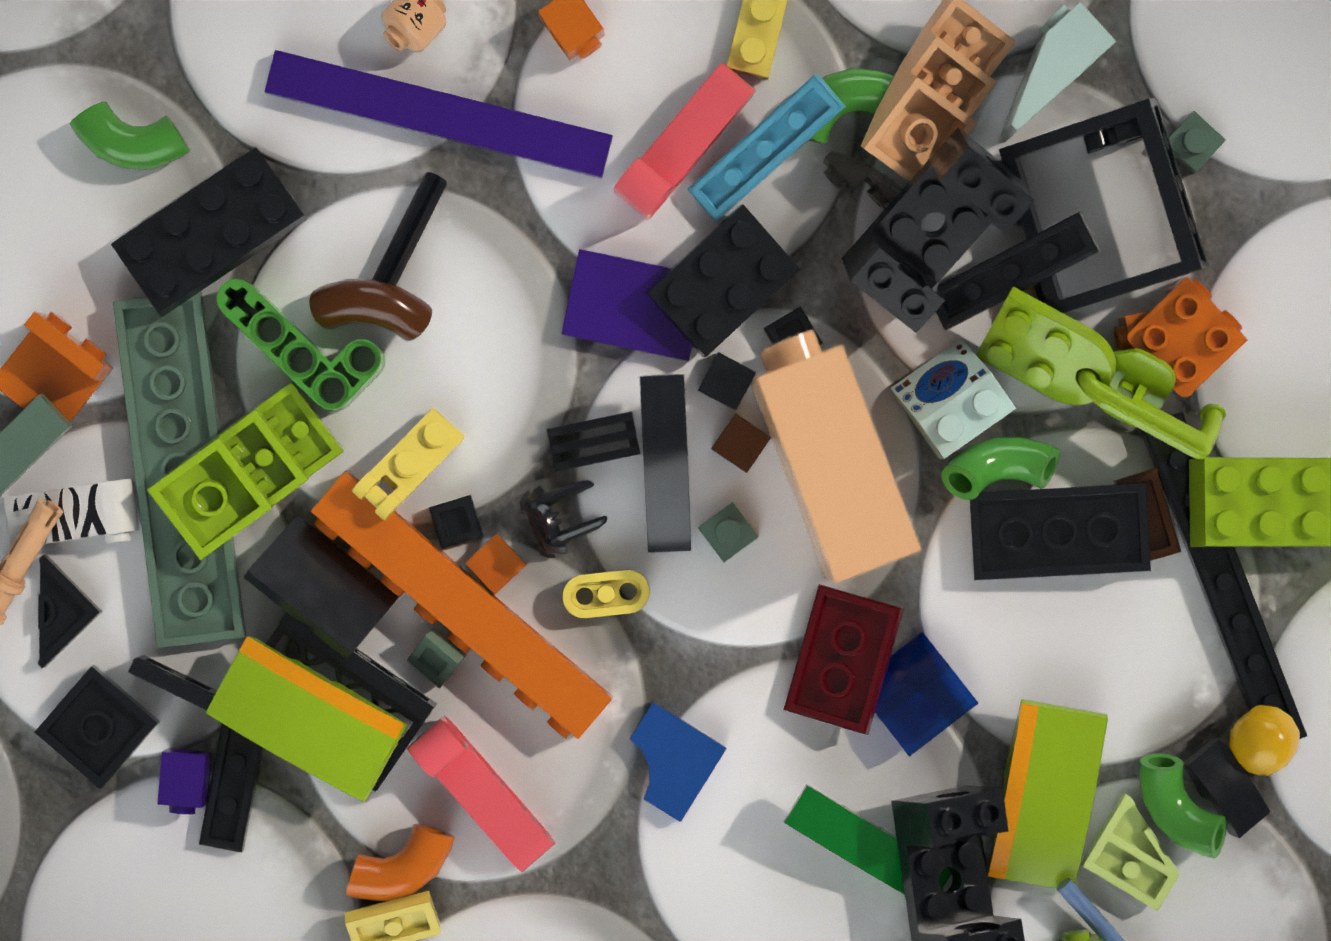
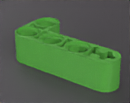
(293, 339)

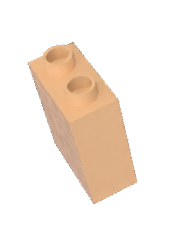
(832, 458)

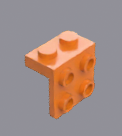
(1188, 334)
(53, 365)

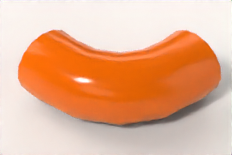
(405, 871)

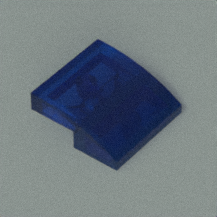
(920, 695)

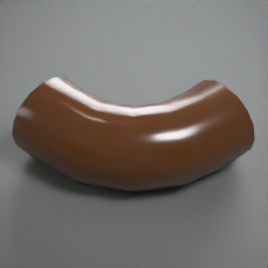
(370, 303)

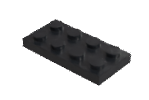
(208, 232)
(1060, 531)

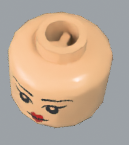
(413, 23)

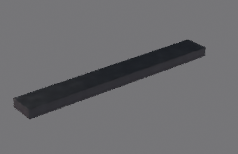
(1225, 593)

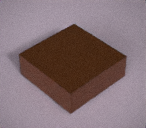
(741, 443)

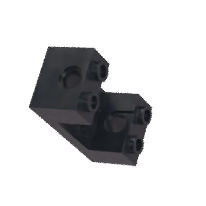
(901, 261)
(947, 832)

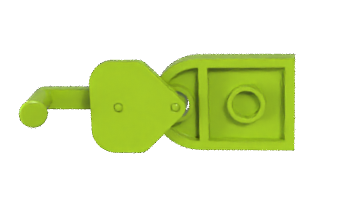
(1129, 385)

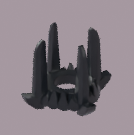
(543, 520)

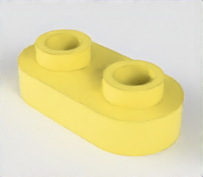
(606, 594)

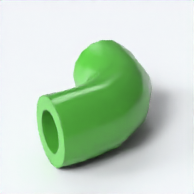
(858, 90)
(127, 144)
(1000, 460)
(1173, 809)

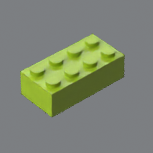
(1260, 502)

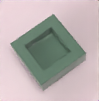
(1195, 142)
(728, 532)
(436, 657)

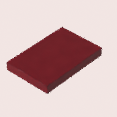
(843, 659)

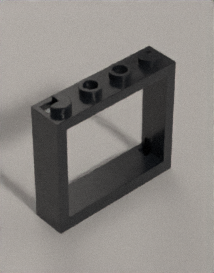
(1169, 186)

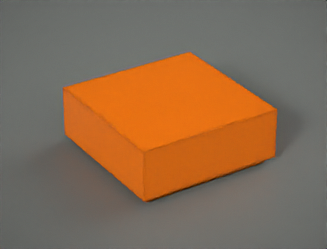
(496, 563)

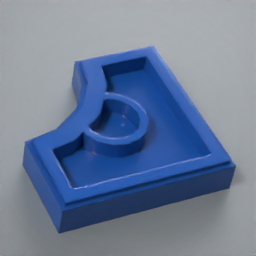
(677, 759)

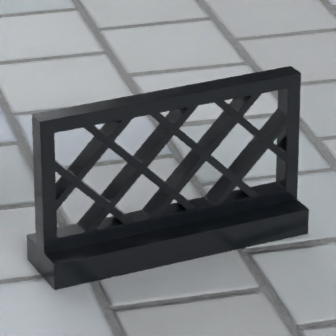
(366, 674)

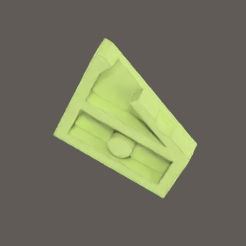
(1132, 856)

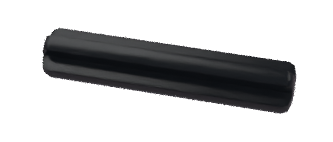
(410, 229)

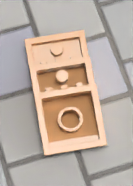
(937, 87)

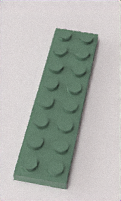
(169, 419)

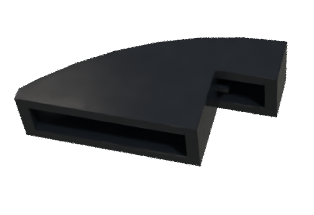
(665, 463)

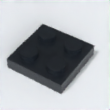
(97, 726)

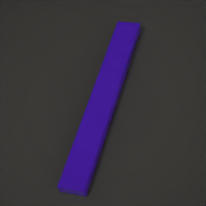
(438, 114)

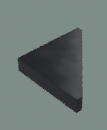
(61, 611)

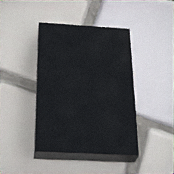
(321, 587)

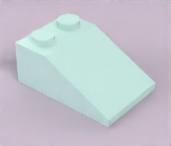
(1065, 51)

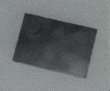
(722, 280)

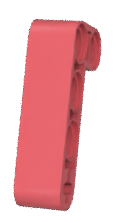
(684, 141)
(481, 792)

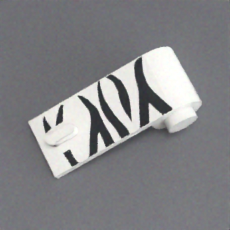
(87, 509)

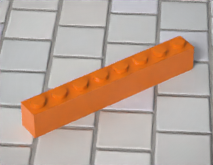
(464, 607)

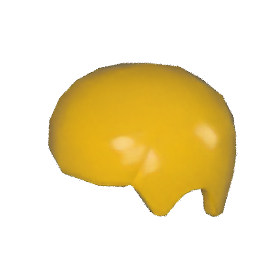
(1264, 740)

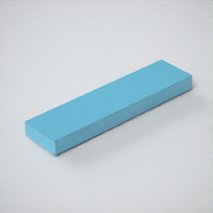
(766, 147)

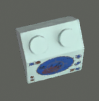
(952, 399)

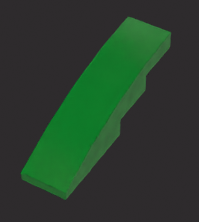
(850, 837)

